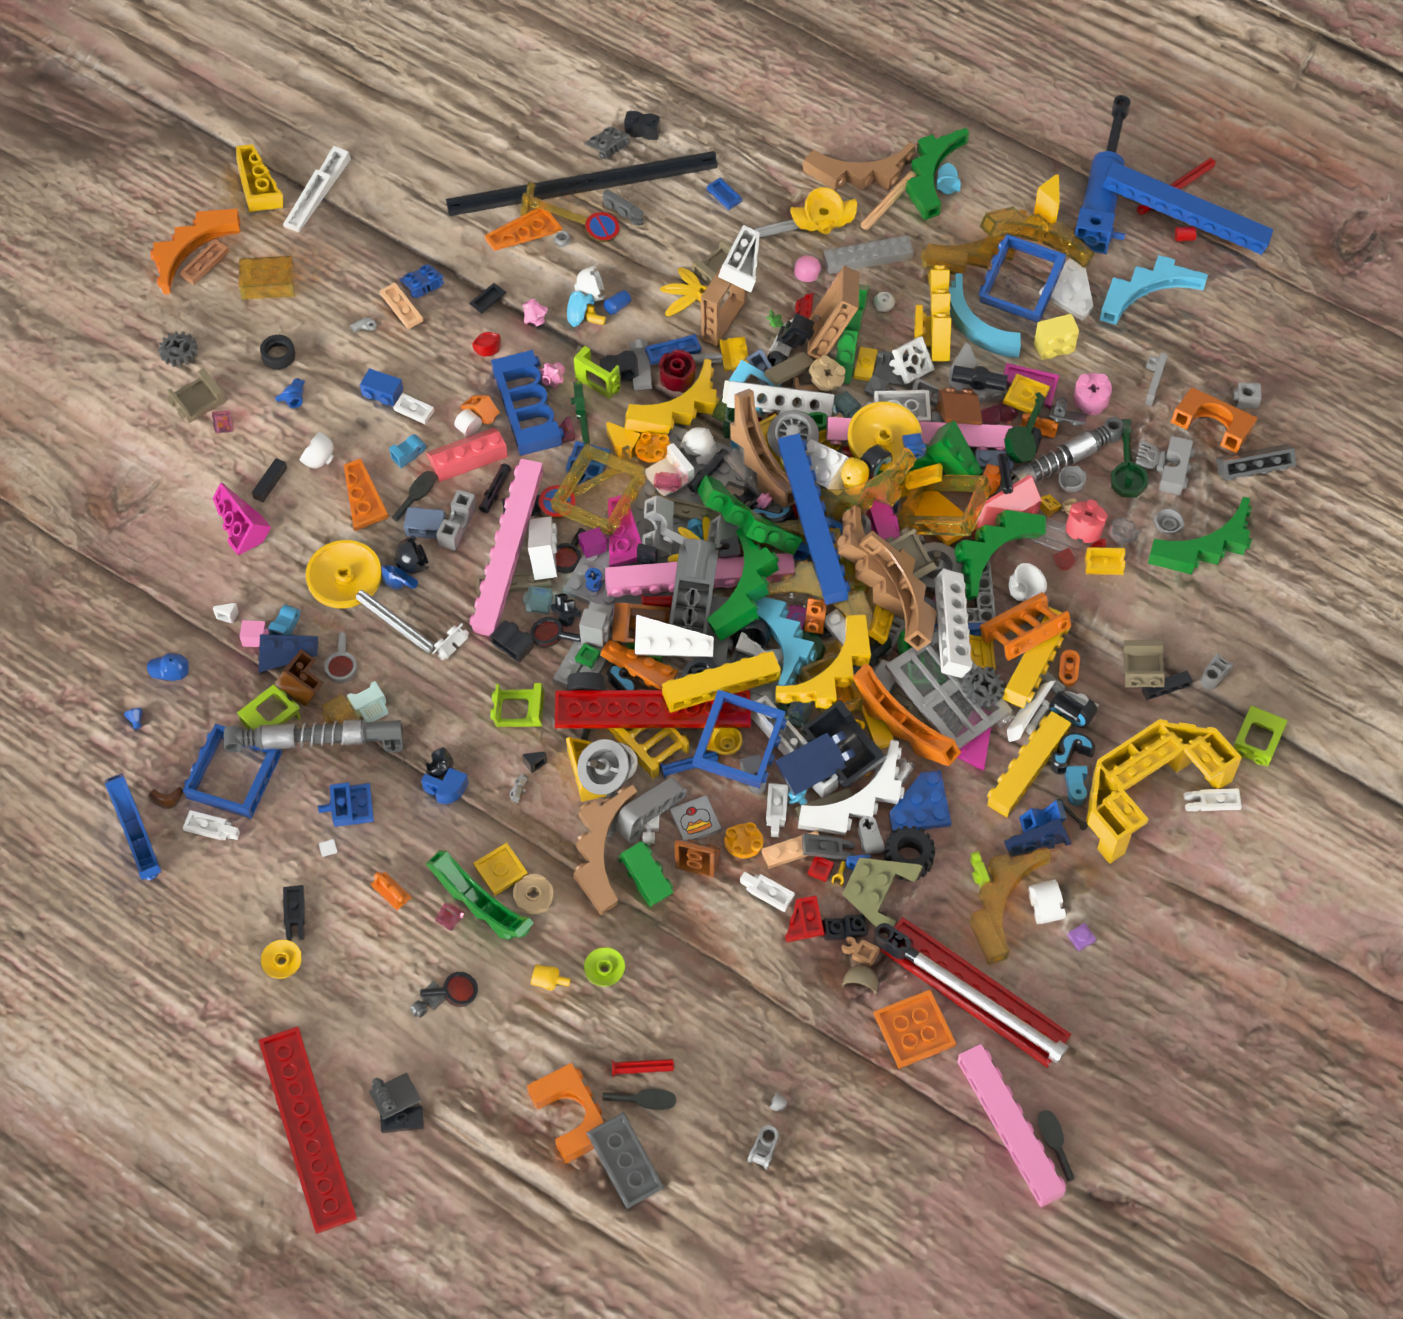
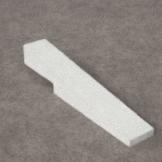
(317, 188)

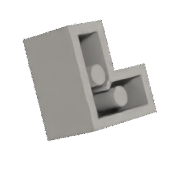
(596, 625)

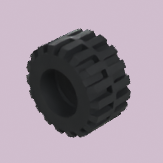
(911, 839)

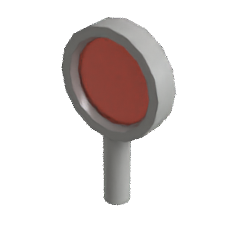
(341, 665)

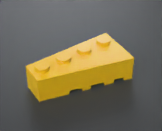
(258, 186)

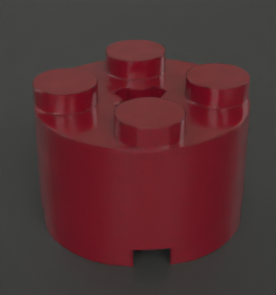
(677, 371)

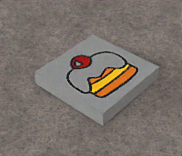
(695, 819)

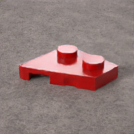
(805, 920)

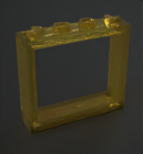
(574, 475)
(942, 524)

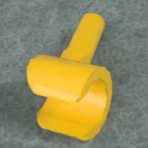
(839, 875)

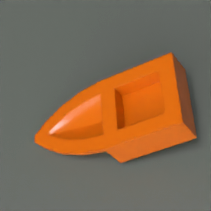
(994, 477)

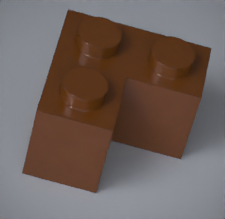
(297, 680)

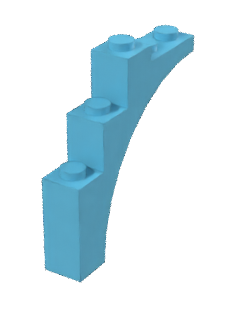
(1145, 281)
(789, 637)

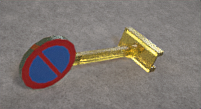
(599, 226)
(547, 494)

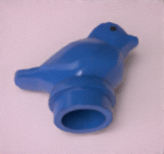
(292, 393)

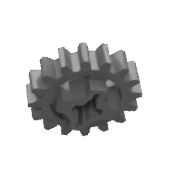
(178, 349)
(983, 686)

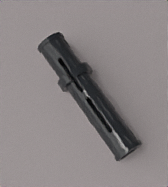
(708, 470)
(491, 494)

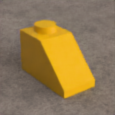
(621, 437)

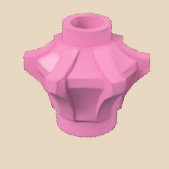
(534, 312)
(552, 374)

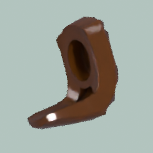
(165, 801)

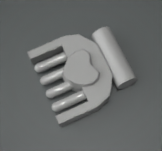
(1152, 457)

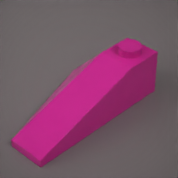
(241, 521)

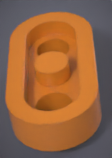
(1069, 669)

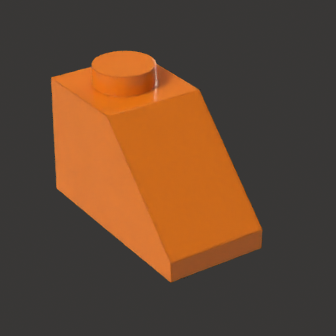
(482, 407)

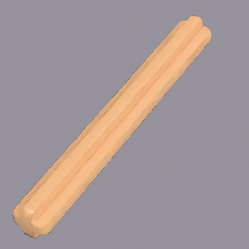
(890, 198)

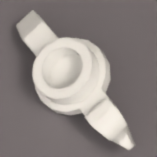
(1081, 698)

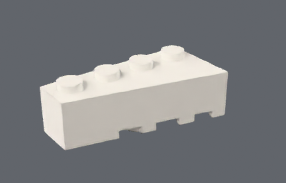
(669, 640)

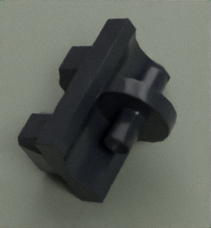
(565, 609)

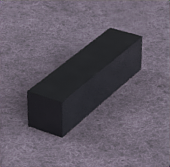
(269, 480)
(1171, 684)

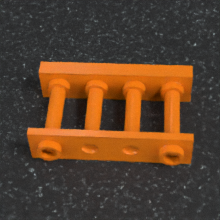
(1020, 614)

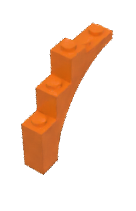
(206, 227)
(901, 723)

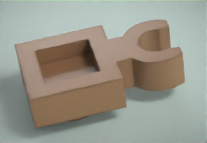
(862, 952)

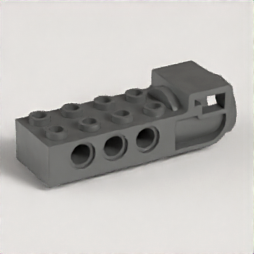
(694, 585)

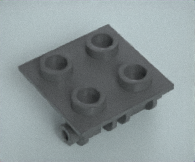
(608, 142)
(884, 370)
(1060, 413)
(394, 1095)

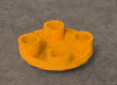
(652, 447)
(743, 840)

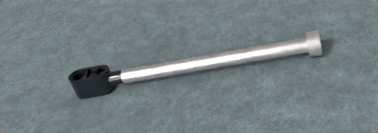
(1056, 1050)

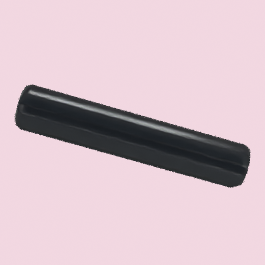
(1005, 473)

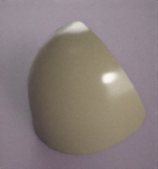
(861, 975)

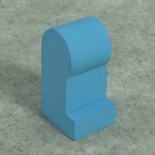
(407, 450)
(285, 621)
(1074, 781)

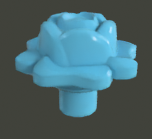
(797, 798)

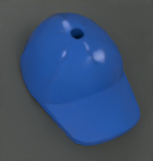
(397, 578)
(166, 669)

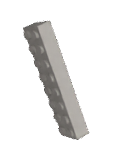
(868, 254)

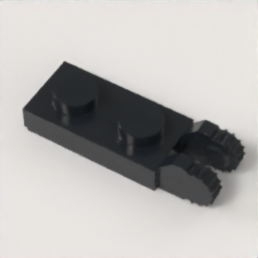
(294, 910)

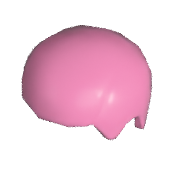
(807, 268)

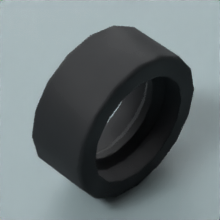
(274, 341)
(586, 681)

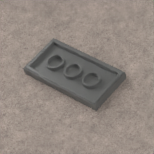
(625, 1160)

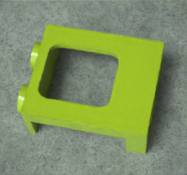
(584, 366)
(535, 706)
(252, 719)
(1267, 721)

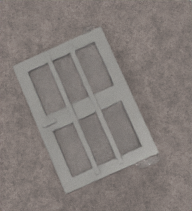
(941, 695)

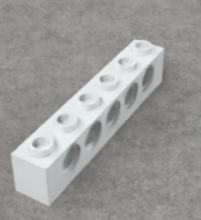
(823, 400)
(952, 623)

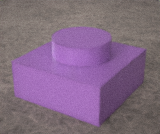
(1081, 937)

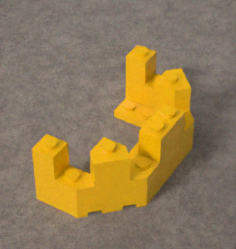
(1114, 813)

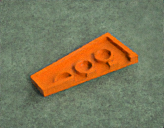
(528, 227)
(363, 498)

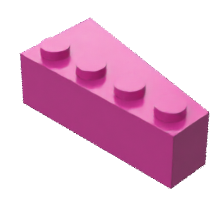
(883, 520)

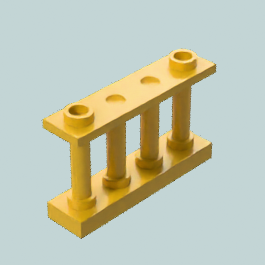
(648, 763)

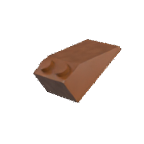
(959, 406)
(625, 619)
(696, 857)

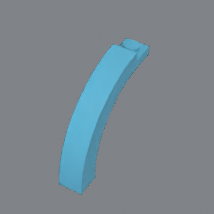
(977, 331)

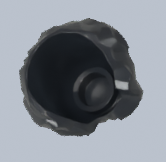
(755, 631)

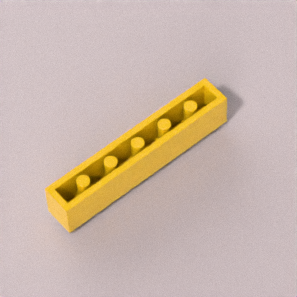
(1031, 667)
(729, 677)
(1028, 765)

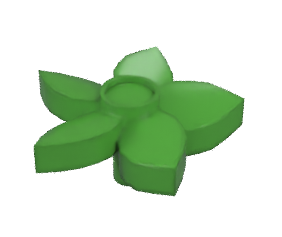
(775, 320)

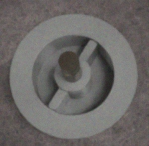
(943, 558)
(603, 767)

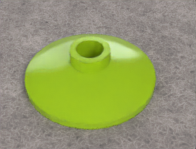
(603, 958)

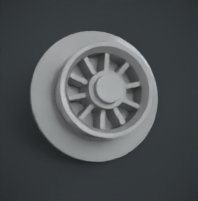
(791, 423)

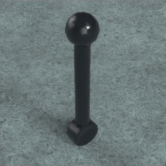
(1083, 825)

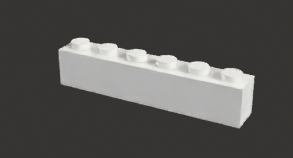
(790, 741)

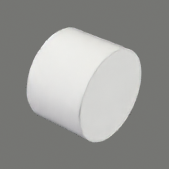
(468, 422)

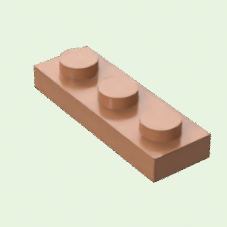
(204, 262)

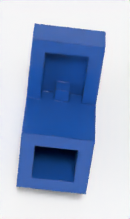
(449, 788)
(1038, 817)

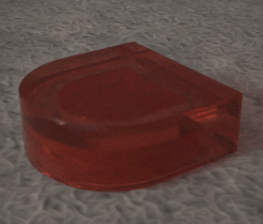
(1064, 559)

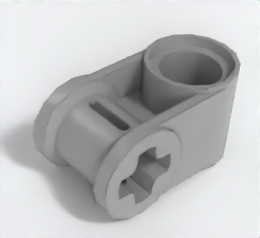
(1217, 670)
(751, 765)
(870, 839)
(762, 1150)

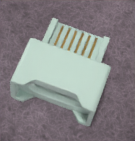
(369, 703)

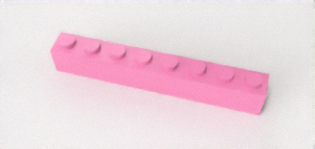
(1011, 1125)

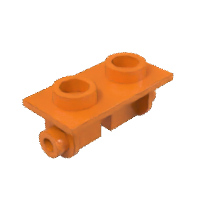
(1046, 426)
(390, 890)

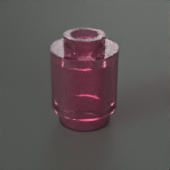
(667, 481)

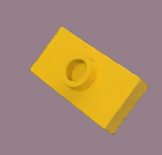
(865, 364)
(923, 476)

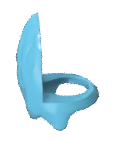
(948, 179)
(577, 306)

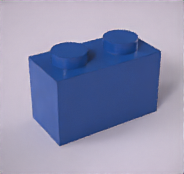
(381, 387)

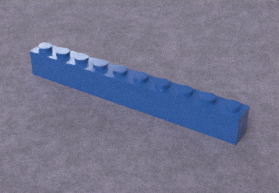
(1187, 208)
(813, 520)

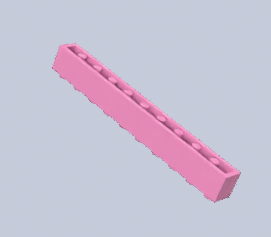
(976, 436)
(507, 547)
(661, 576)

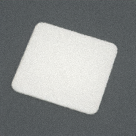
(327, 848)

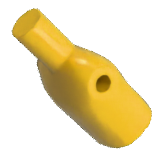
(548, 977)

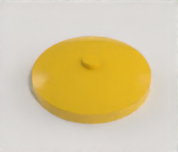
(883, 425)
(341, 571)

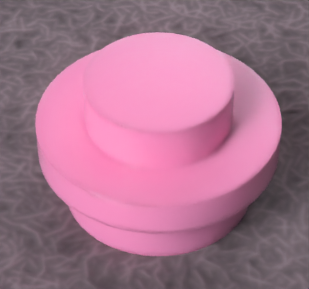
(764, 500)

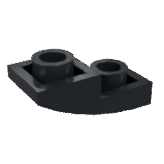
(841, 928)

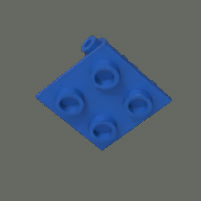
(423, 277)

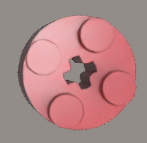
(1086, 521)

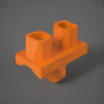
(815, 615)

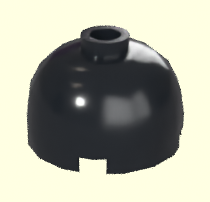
(411, 556)

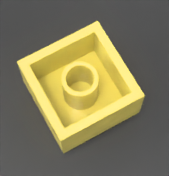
(1056, 336)

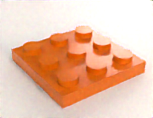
(914, 1029)

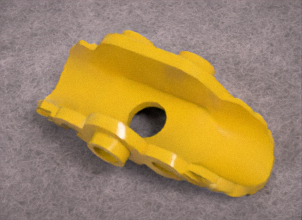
(824, 211)

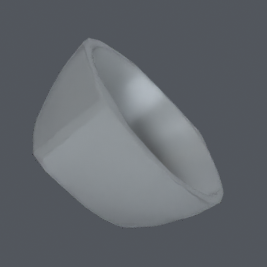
(1169, 521)

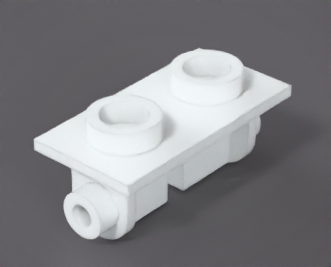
(445, 647)

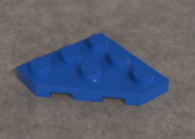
(922, 804)

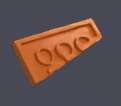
(645, 667)

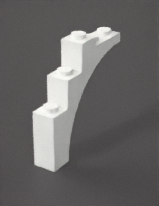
(882, 788)

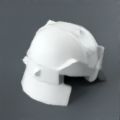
(699, 442)
(1026, 582)

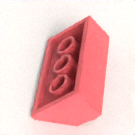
(467, 454)
(1022, 499)

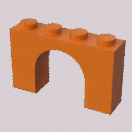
(1199, 404)
(567, 1084)

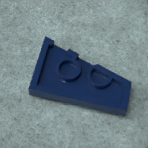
(279, 650)
(1043, 836)

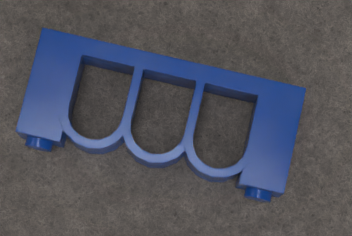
(536, 437)

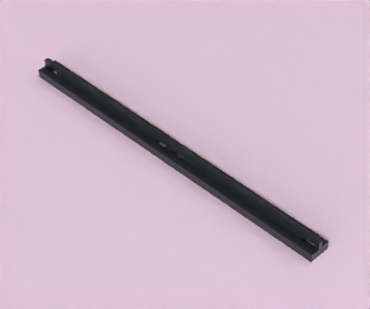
(603, 180)

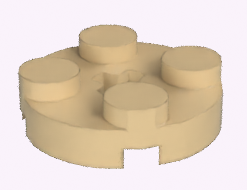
(835, 371)
(539, 903)

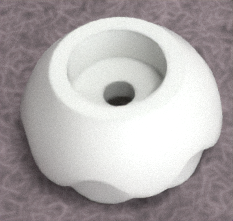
(884, 306)

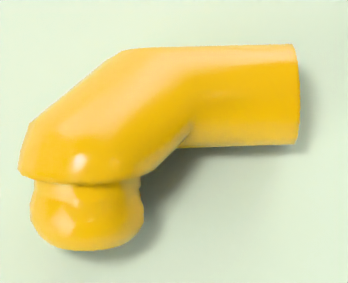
(593, 317)

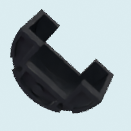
(839, 719)

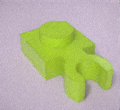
(980, 873)

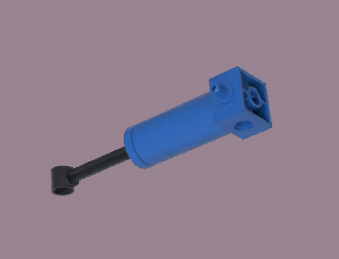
(1099, 204)

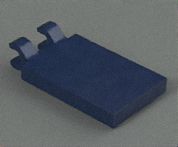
(813, 762)

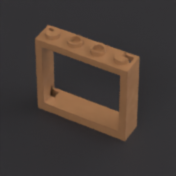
(832, 313)
(717, 321)

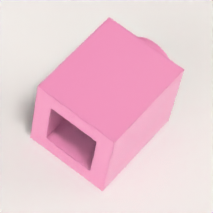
(251, 632)

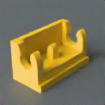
(1105, 561)

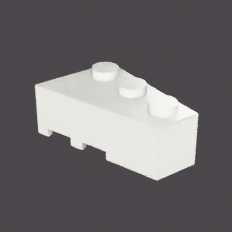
(543, 547)

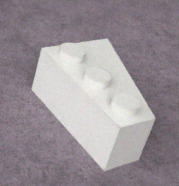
(741, 261)

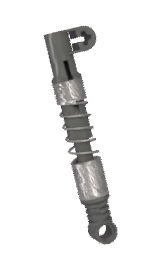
(1071, 452)
(287, 735)

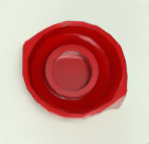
(487, 344)

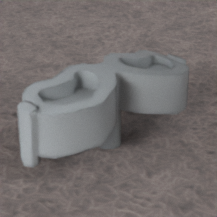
(517, 789)

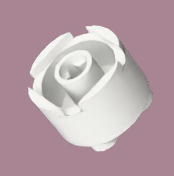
(1046, 901)

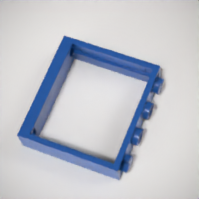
(1032, 249)
(729, 772)
(256, 791)

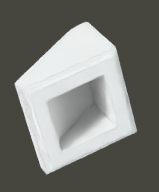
(226, 612)

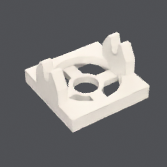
(922, 357)

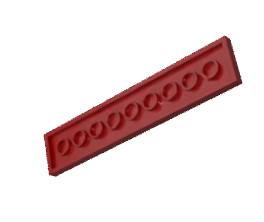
(639, 710)
(984, 984)
(307, 1130)

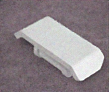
(1023, 717)

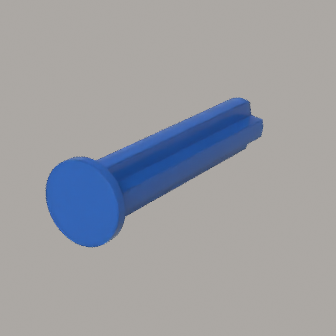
(684, 764)

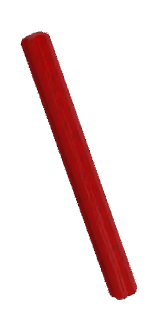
(1184, 180)

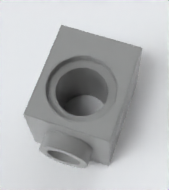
(1247, 395)

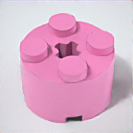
(1092, 393)

